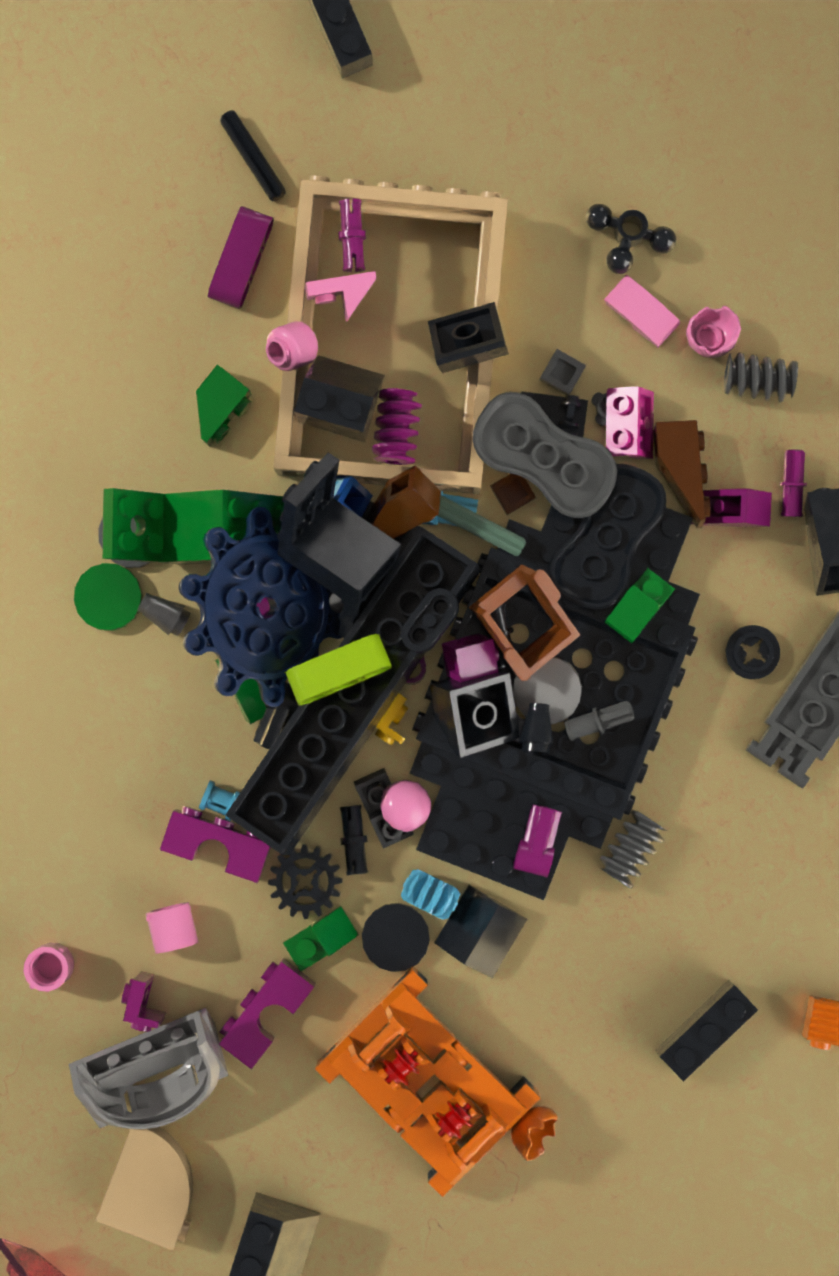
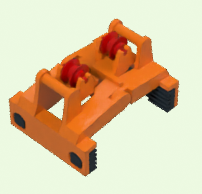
(439, 1118)

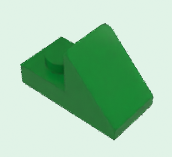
(639, 605)
(321, 938)

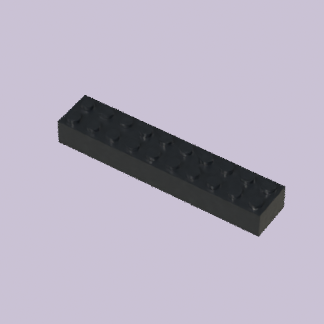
(331, 731)

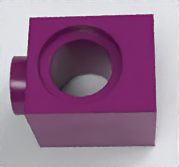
(470, 657)

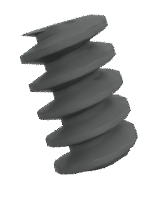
(761, 376)
(632, 848)

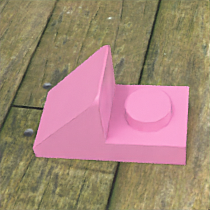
(350, 287)

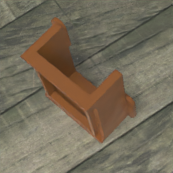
(548, 644)

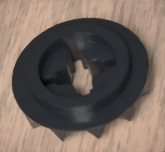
(768, 649)

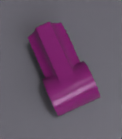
(536, 849)

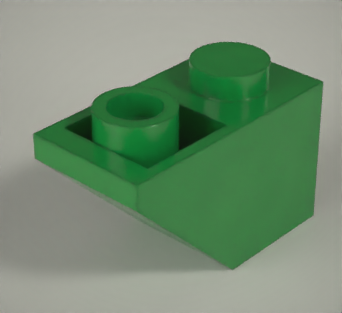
(218, 401)

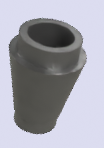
(164, 613)

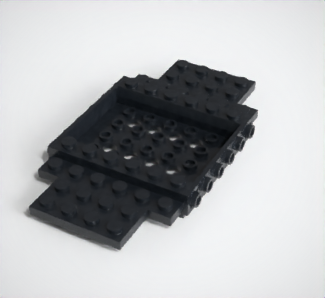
(490, 793)

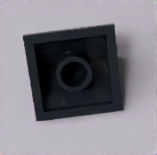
(467, 337)
(480, 931)

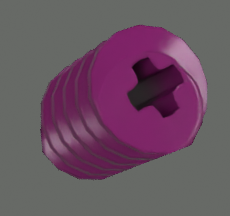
(395, 426)

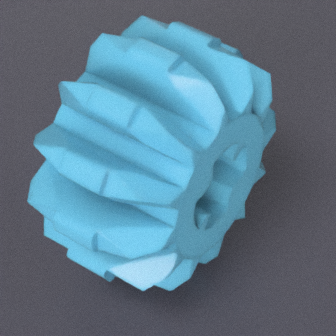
(430, 894)

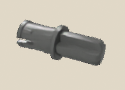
(599, 720)

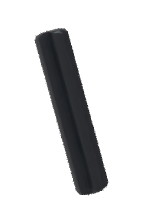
(252, 155)

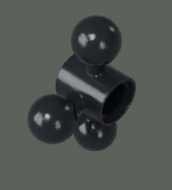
(620, 258)

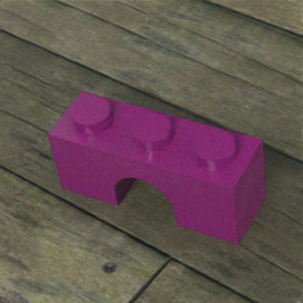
(189, 830)
(283, 987)

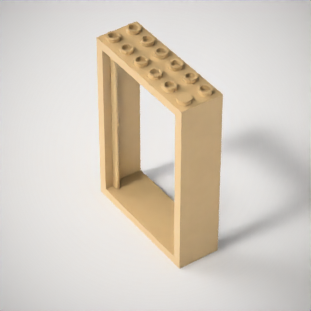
(388, 199)

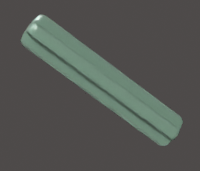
(481, 526)

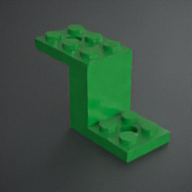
(174, 524)

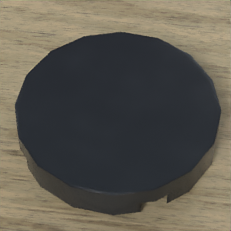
(395, 937)

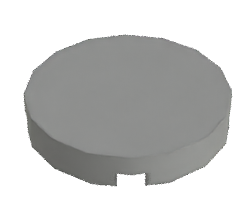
(553, 685)

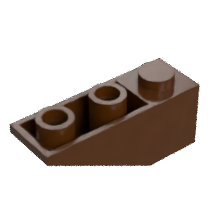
(678, 459)
(405, 503)

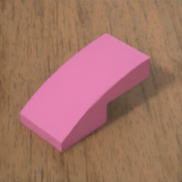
(642, 310)

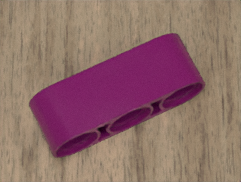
(240, 257)

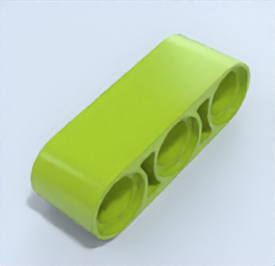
(338, 669)

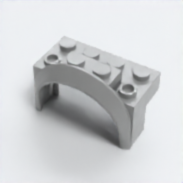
(107, 1074)

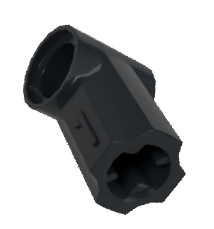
(275, 719)

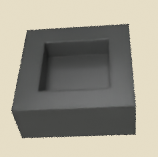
(562, 372)

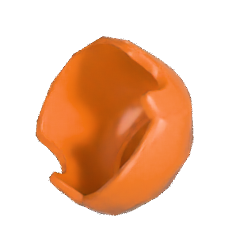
(531, 1129)

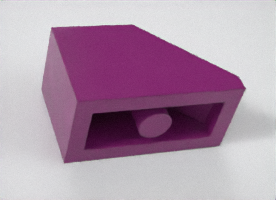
(739, 508)

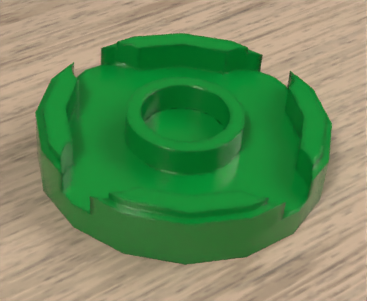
(107, 596)

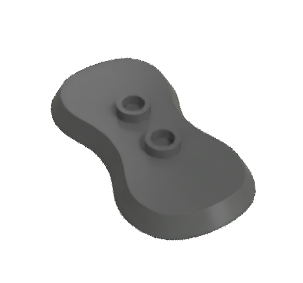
(523, 441)

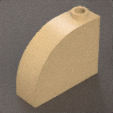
(150, 1189)

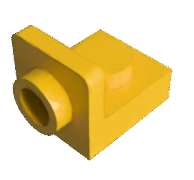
(393, 714)

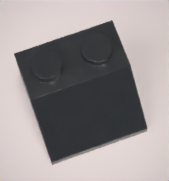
(476, 712)

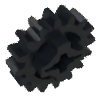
(317, 892)

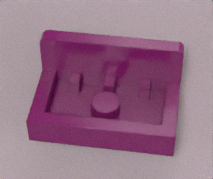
(136, 997)

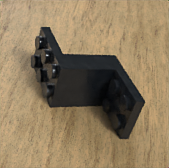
(333, 541)

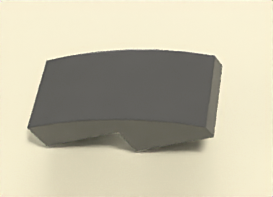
(370, 791)

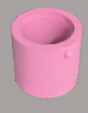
(172, 927)
(48, 967)

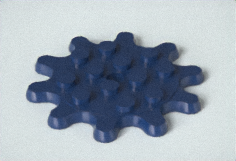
(231, 620)

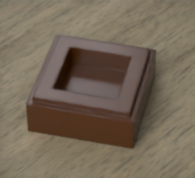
(512, 492)

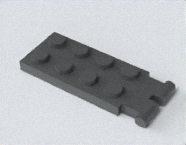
(807, 713)

